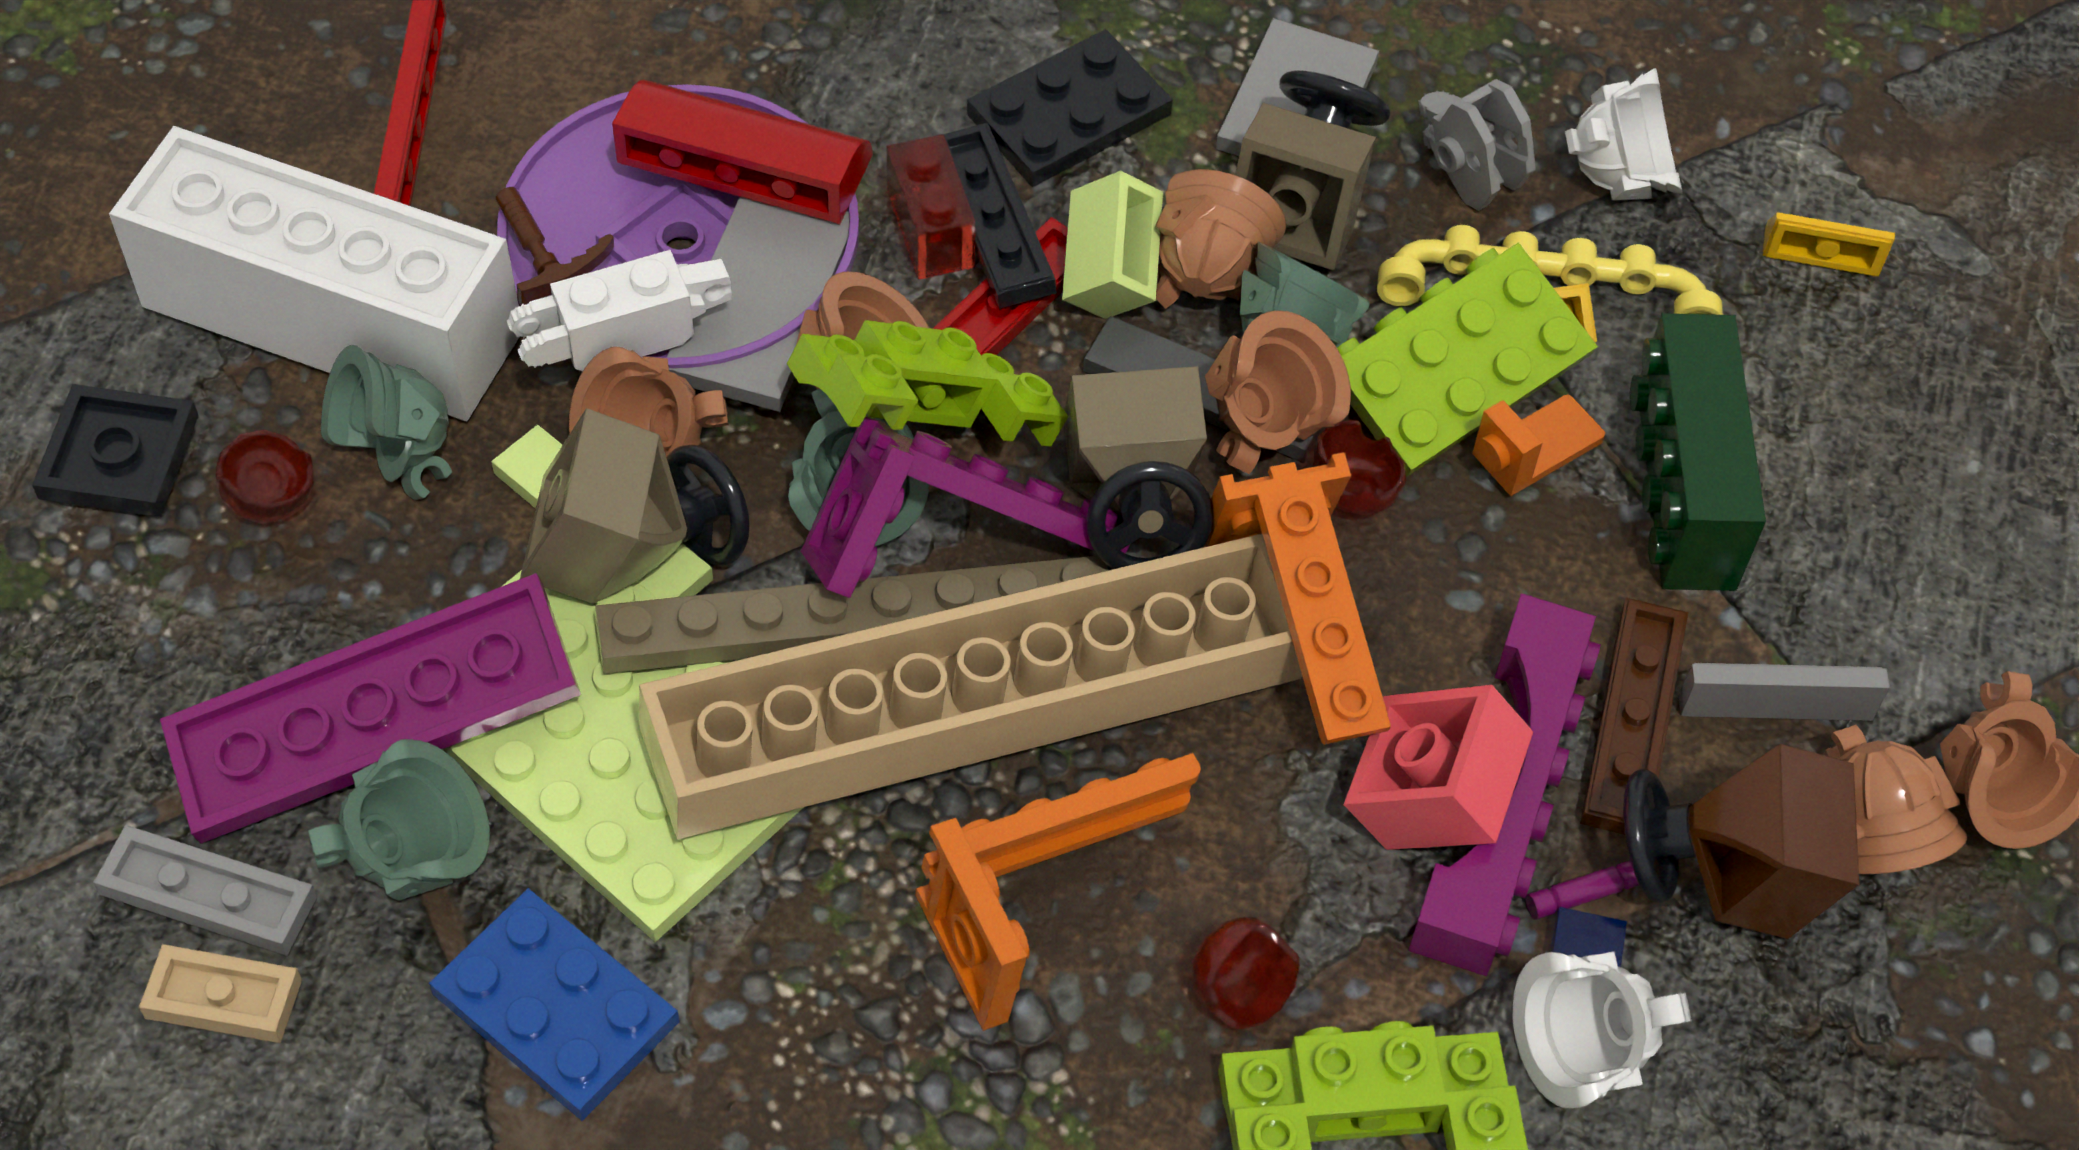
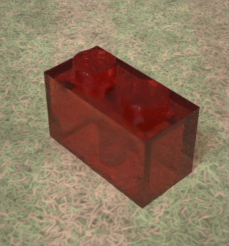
(931, 206)

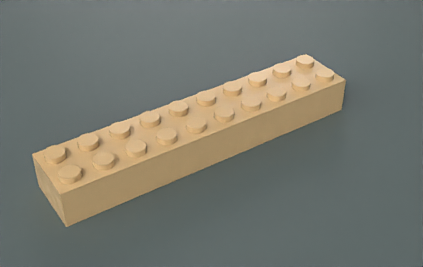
(964, 685)

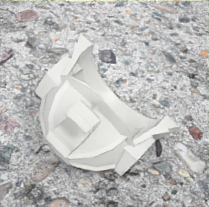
(1626, 140)
(1587, 1025)

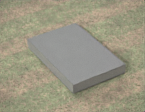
(1285, 50)

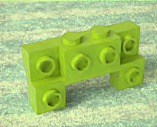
(925, 378)
(1370, 1087)

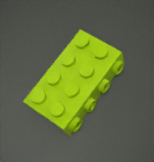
(1460, 353)

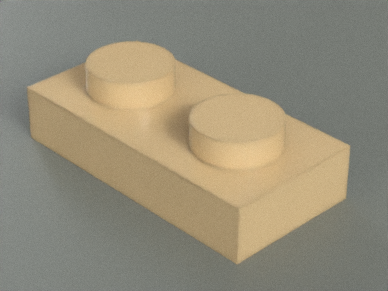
(220, 993)

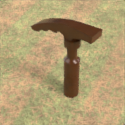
(545, 262)

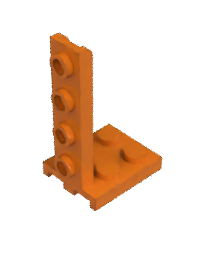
(1295, 519)
(963, 888)

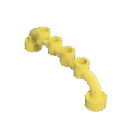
(1403, 276)

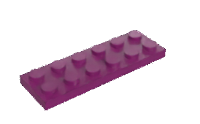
(337, 713)

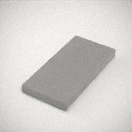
(775, 273)

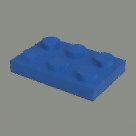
(555, 1003)

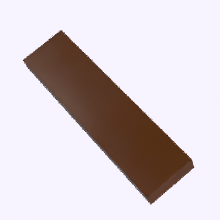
(1634, 707)

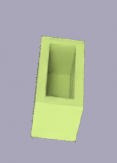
(1112, 245)

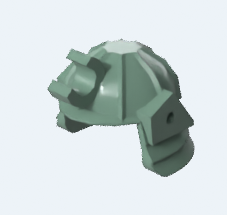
(1296, 288)
(386, 411)
(820, 462)
(408, 822)

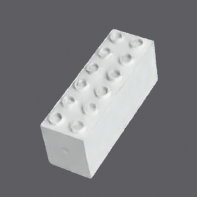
(315, 266)

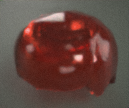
(1375, 468)
(264, 476)
(1244, 972)

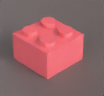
(1440, 769)

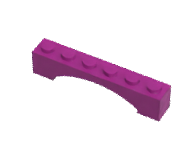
(1469, 902)

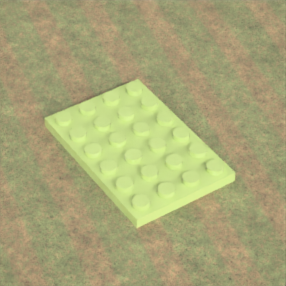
(591, 791)

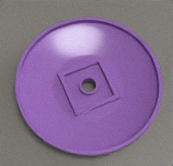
(584, 194)

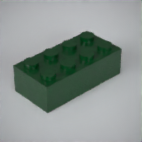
(1697, 453)

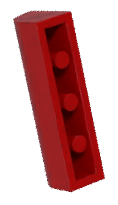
(740, 150)

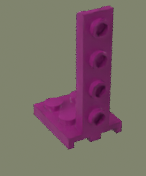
(871, 493)

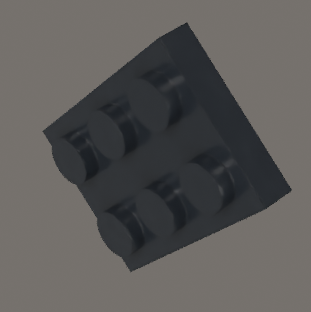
(1070, 107)

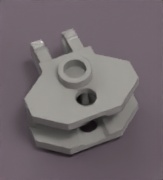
(1476, 143)

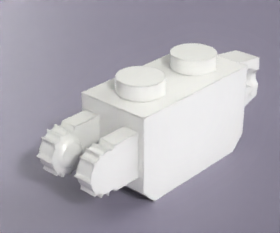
(630, 305)

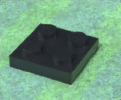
(115, 450)

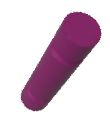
(1581, 890)

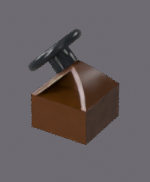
(1767, 840)

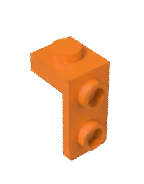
(1532, 448)

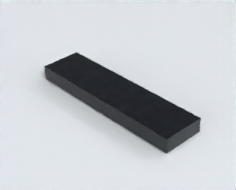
(1004, 233)

